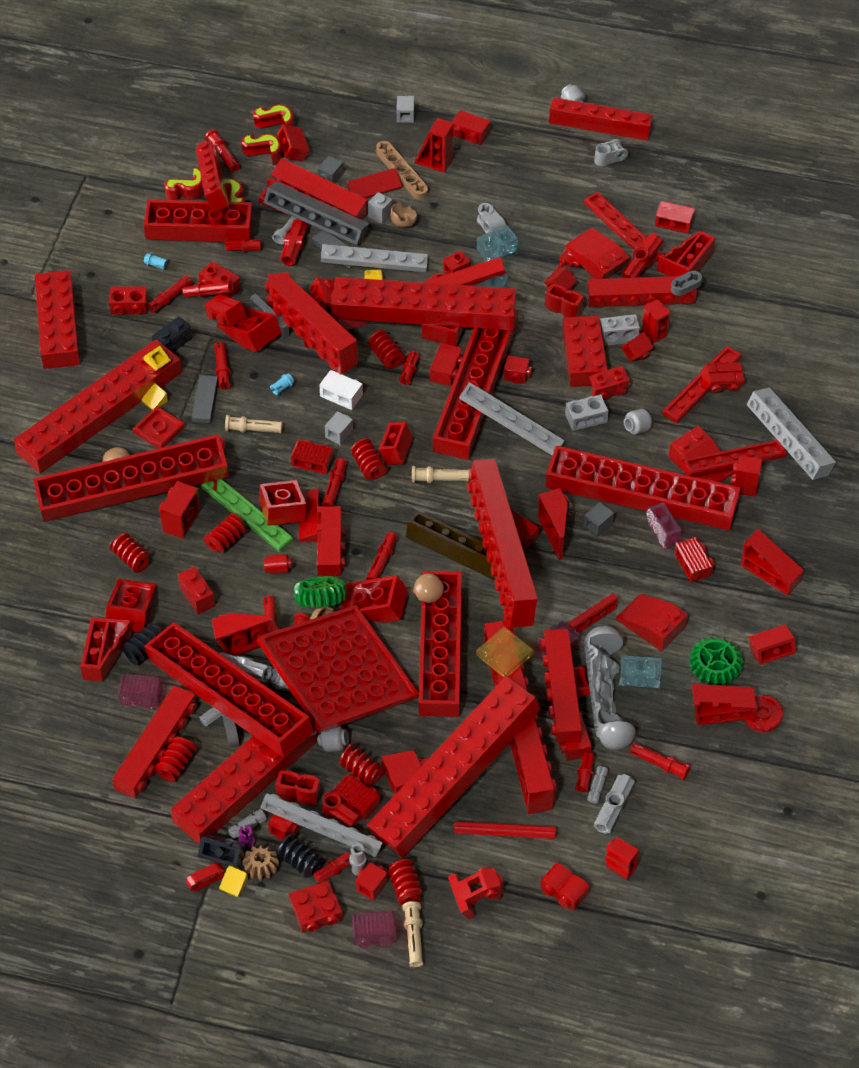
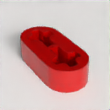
(205, 877)

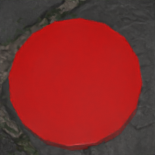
(768, 713)

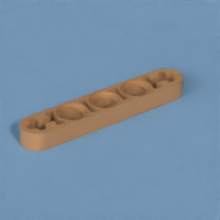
(422, 191)

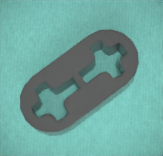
(686, 283)
(231, 732)

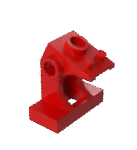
(466, 898)

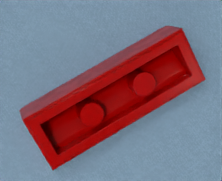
(374, 183)
(308, 528)

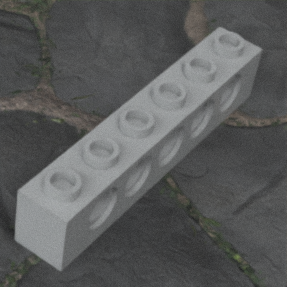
(791, 433)

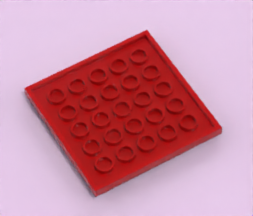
(337, 668)

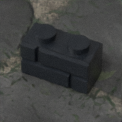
(174, 334)
(222, 850)

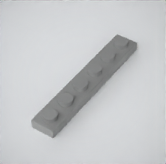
(374, 258)
(510, 418)
(319, 824)

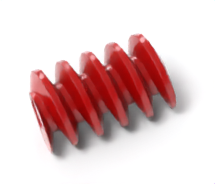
(386, 350)
(368, 459)
(225, 533)
(130, 552)
(174, 758)
(360, 766)
(405, 881)

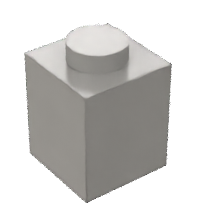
(405, 109)
(379, 208)
(339, 428)

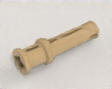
(243, 424)
(429, 474)
(413, 925)

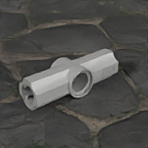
(255, 669)
(609, 812)

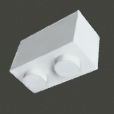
(341, 389)

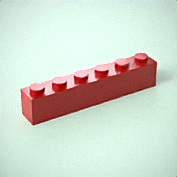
(600, 118)
(212, 176)
(320, 189)
(635, 292)
(561, 685)
(153, 742)

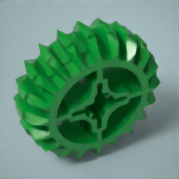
(320, 592)
(717, 668)

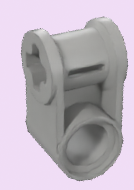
(609, 153)
(489, 218)

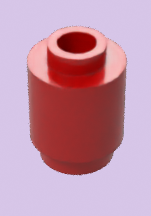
(277, 564)

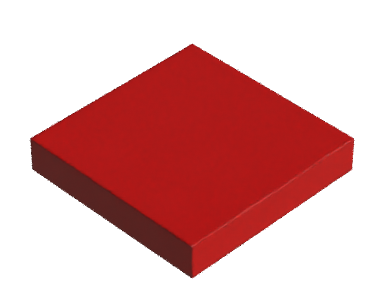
(158, 427)

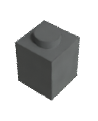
(331, 169)
(598, 519)

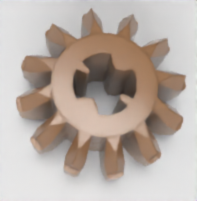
(260, 862)

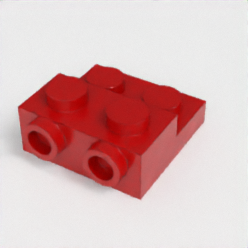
(315, 907)

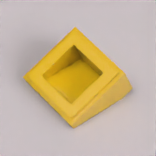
(373, 274)
(157, 358)
(155, 397)
(233, 881)

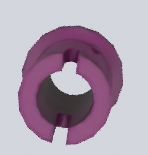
(246, 836)

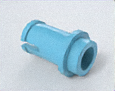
(151, 259)
(283, 383)

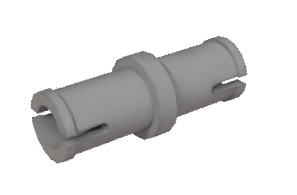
(357, 858)

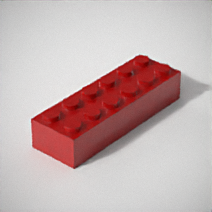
(196, 221)
(56, 319)
(314, 325)

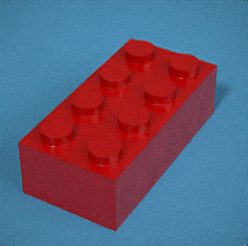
(583, 349)

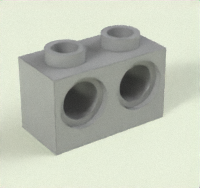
(619, 329)
(586, 412)

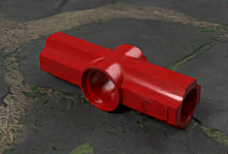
(294, 242)
(647, 250)

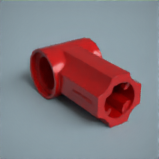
(341, 811)

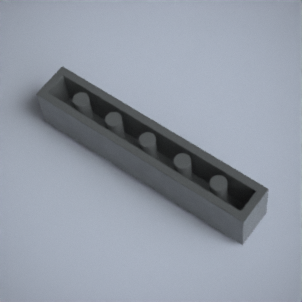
(316, 213)

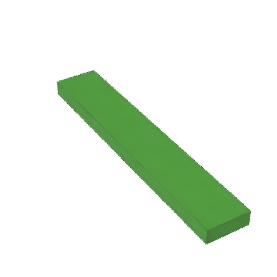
(248, 514)

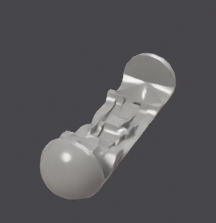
(601, 670)

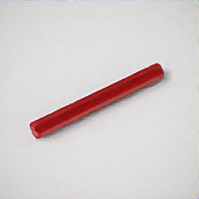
(510, 830)

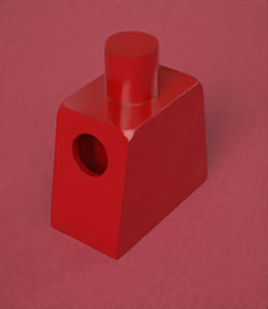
(400, 768)

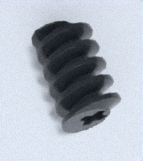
(136, 646)
(298, 857)

